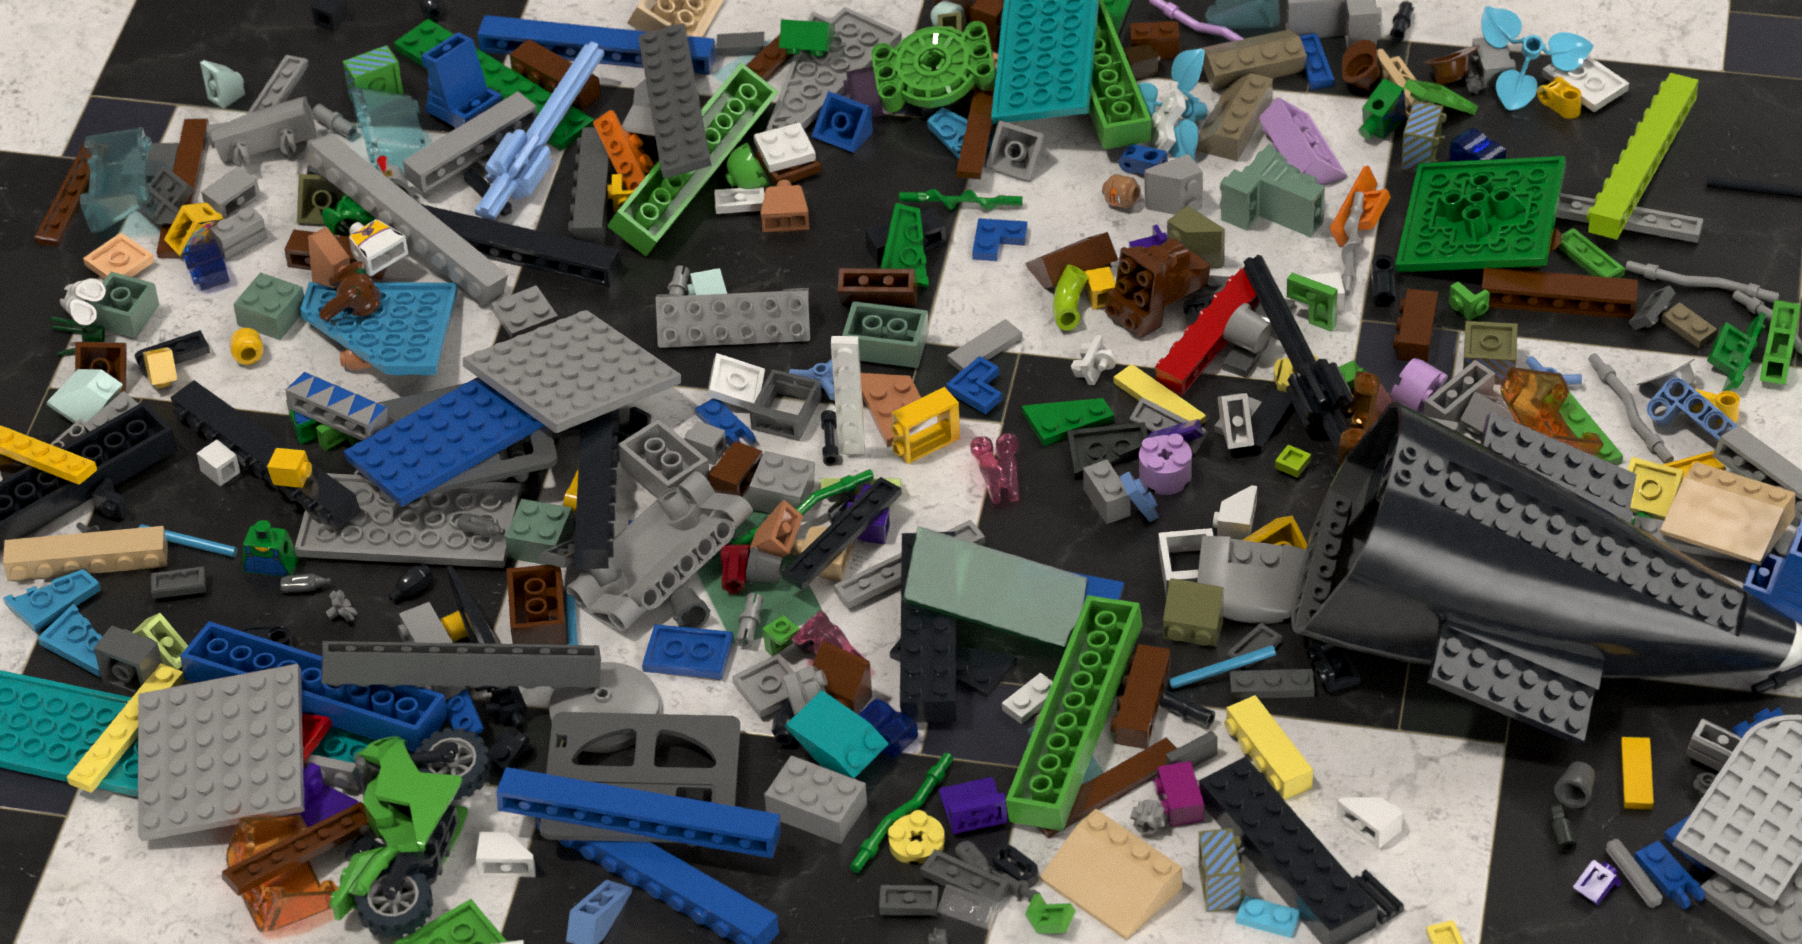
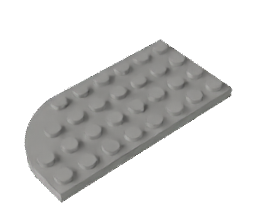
(1753, 811)

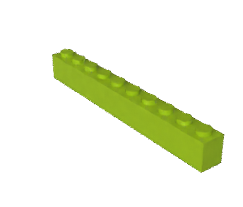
(1642, 156)

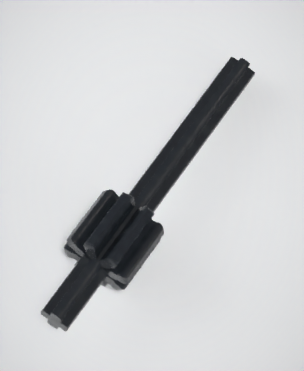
(1318, 386)

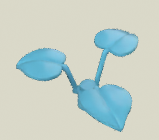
(1186, 71)
(1516, 88)

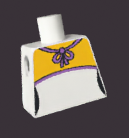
(376, 245)

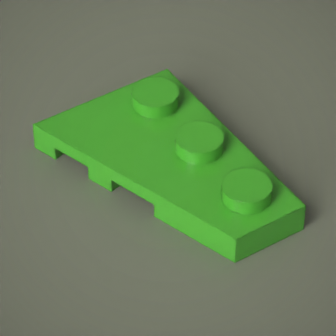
(1439, 94)

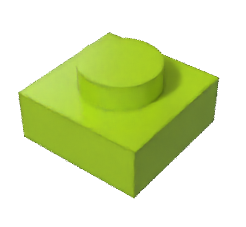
(1292, 461)

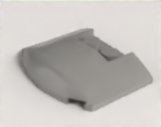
(1255, 577)

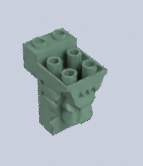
(1274, 192)

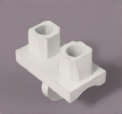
(1094, 360)

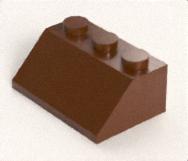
(1085, 254)

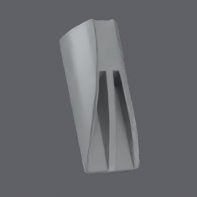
(265, 130)

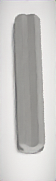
(1634, 873)

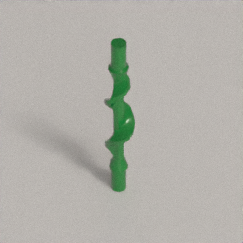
(968, 196)

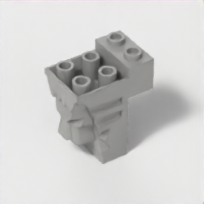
(1335, 18)

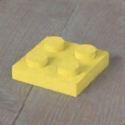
(1654, 487)

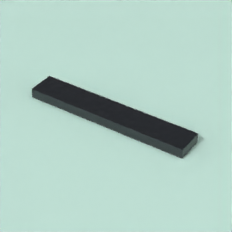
(841, 533)

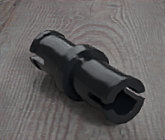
(1401, 21)
(1187, 708)

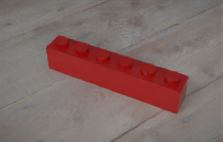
(1205, 337)

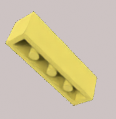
(1268, 747)

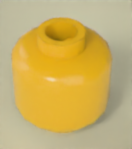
(246, 346)

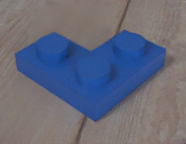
(993, 232)
(973, 387)

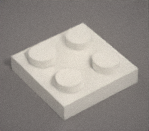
(784, 147)
(735, 381)

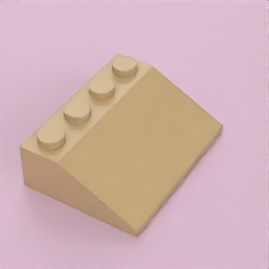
(659, 14)
(1729, 513)
(1112, 874)

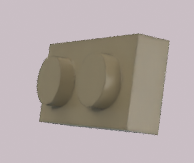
(1689, 325)

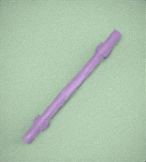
(1172, 11)

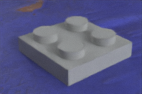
(524, 311)
(764, 685)

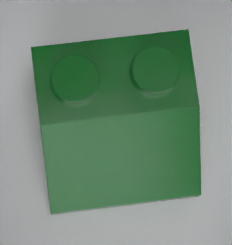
(806, 36)

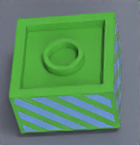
(373, 71)

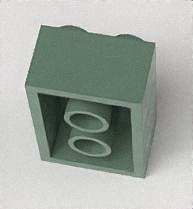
(888, 333)

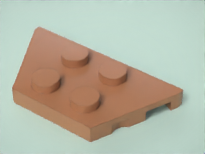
(883, 396)

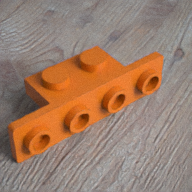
(624, 150)
(1373, 205)

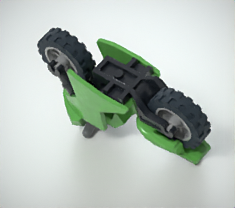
(412, 812)

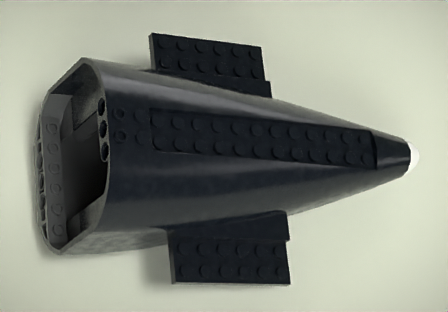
(1516, 574)

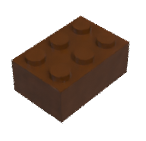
(537, 605)

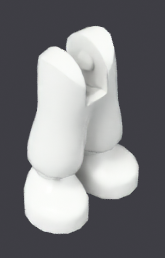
(75, 298)

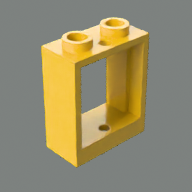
(926, 441)

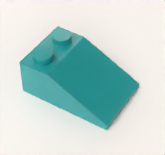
(836, 735)

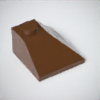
(104, 356)

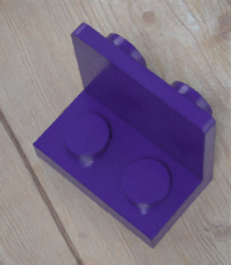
(320, 799)
(973, 805)

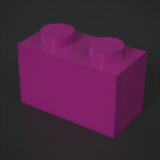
(1179, 794)

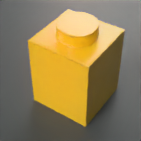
(1098, 285)
(160, 367)
(289, 467)

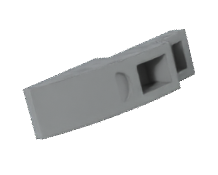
(116, 407)

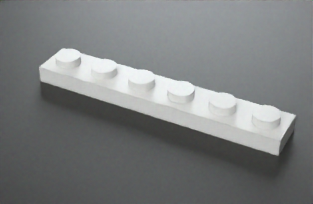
(848, 394)

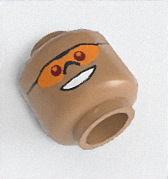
(1121, 191)

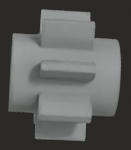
(1148, 816)

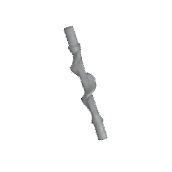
(1348, 249)

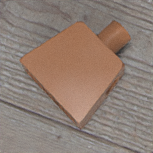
(784, 208)

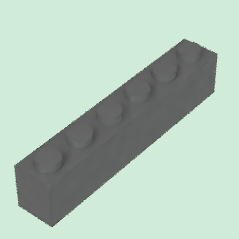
(591, 192)

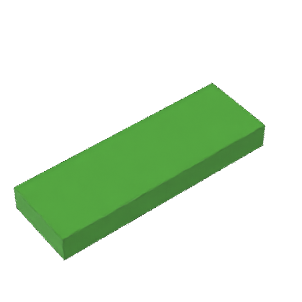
(1589, 255)

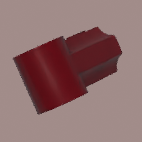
(734, 565)

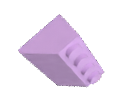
(1301, 141)

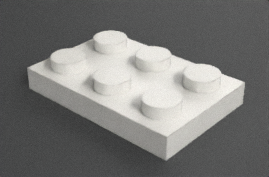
(1594, 80)

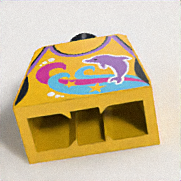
(191, 226)

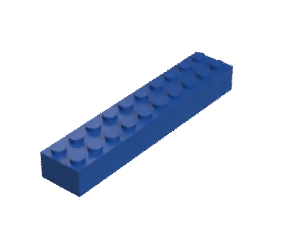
(363, 710)

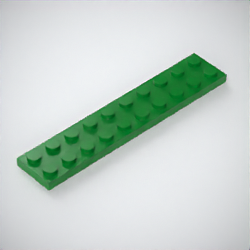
(498, 78)

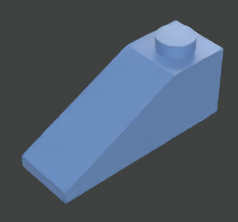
(596, 913)

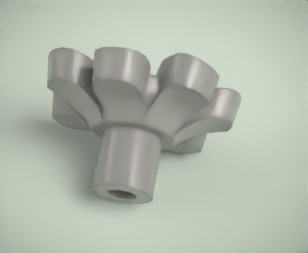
(340, 606)

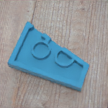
(951, 130)
(48, 603)
(73, 639)

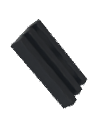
(1380, 896)

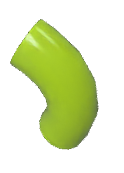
(1067, 297)

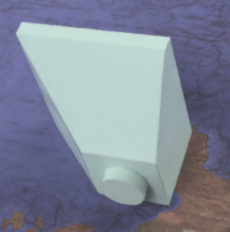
(85, 394)

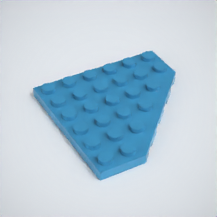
(400, 335)

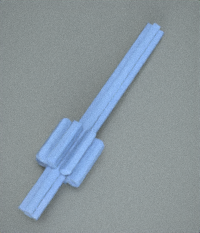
(523, 157)

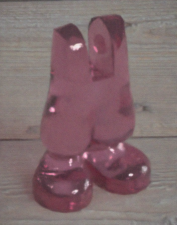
(1001, 472)
(821, 629)

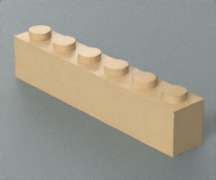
(88, 551)

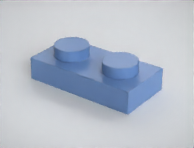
(1137, 492)

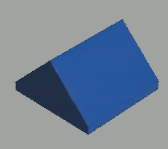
(843, 122)

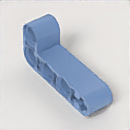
(1685, 403)

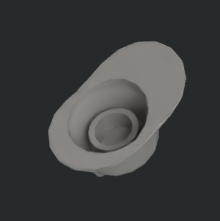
(1684, 372)

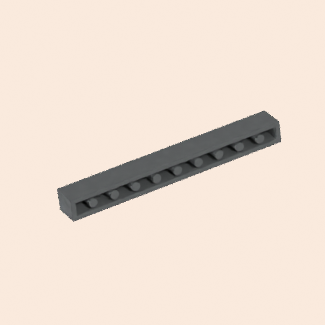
(460, 664)

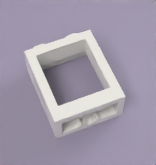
(1179, 542)

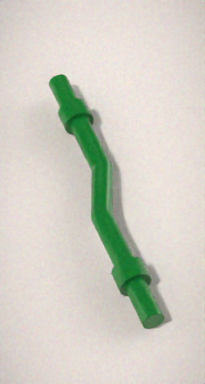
(846, 484)
(870, 846)

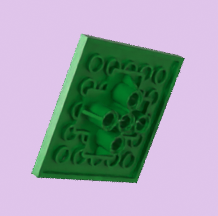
(1481, 214)

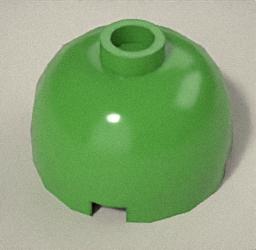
(745, 170)

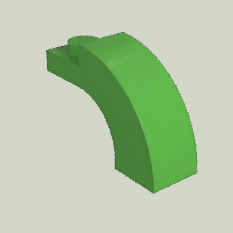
(1780, 342)

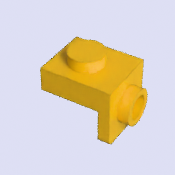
(616, 192)

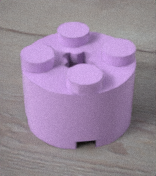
(1418, 384)
(1165, 464)

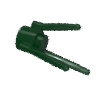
(89, 332)

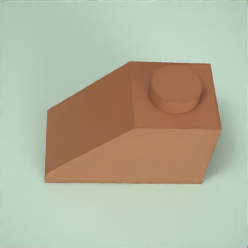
(326, 256)
(778, 531)

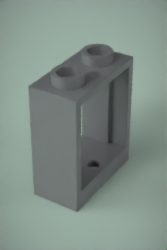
(779, 422)

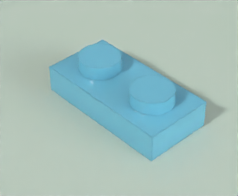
(1267, 916)

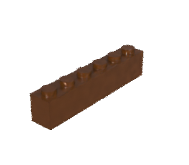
(1560, 293)

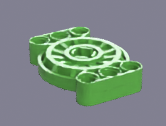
(960, 62)

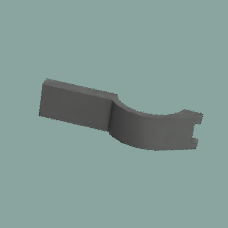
(1241, 360)

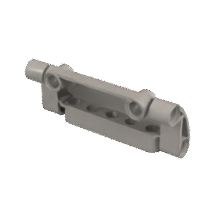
(660, 552)

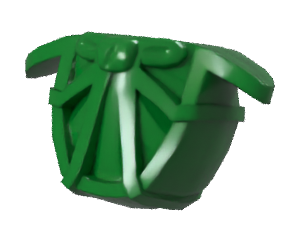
(346, 212)

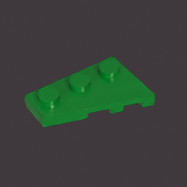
(905, 243)
(1053, 420)

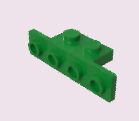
(1733, 350)

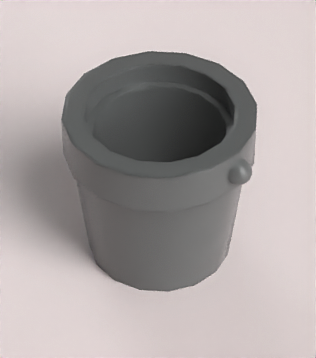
(763, 567)
(689, 608)
(1575, 785)

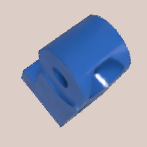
(1138, 158)

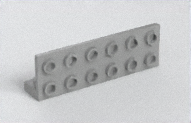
(733, 318)

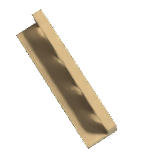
(1390, 72)

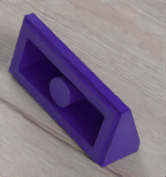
(1188, 430)

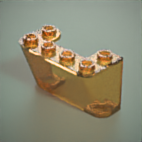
(1535, 403)

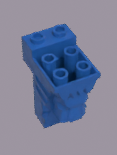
(457, 82)
(1780, 579)

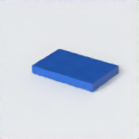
(688, 651)

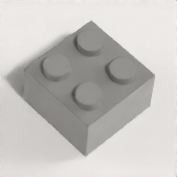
(780, 479)

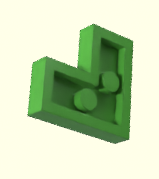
(1319, 297)

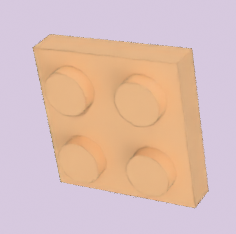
(119, 256)

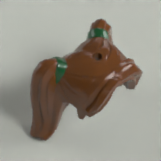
(353, 291)

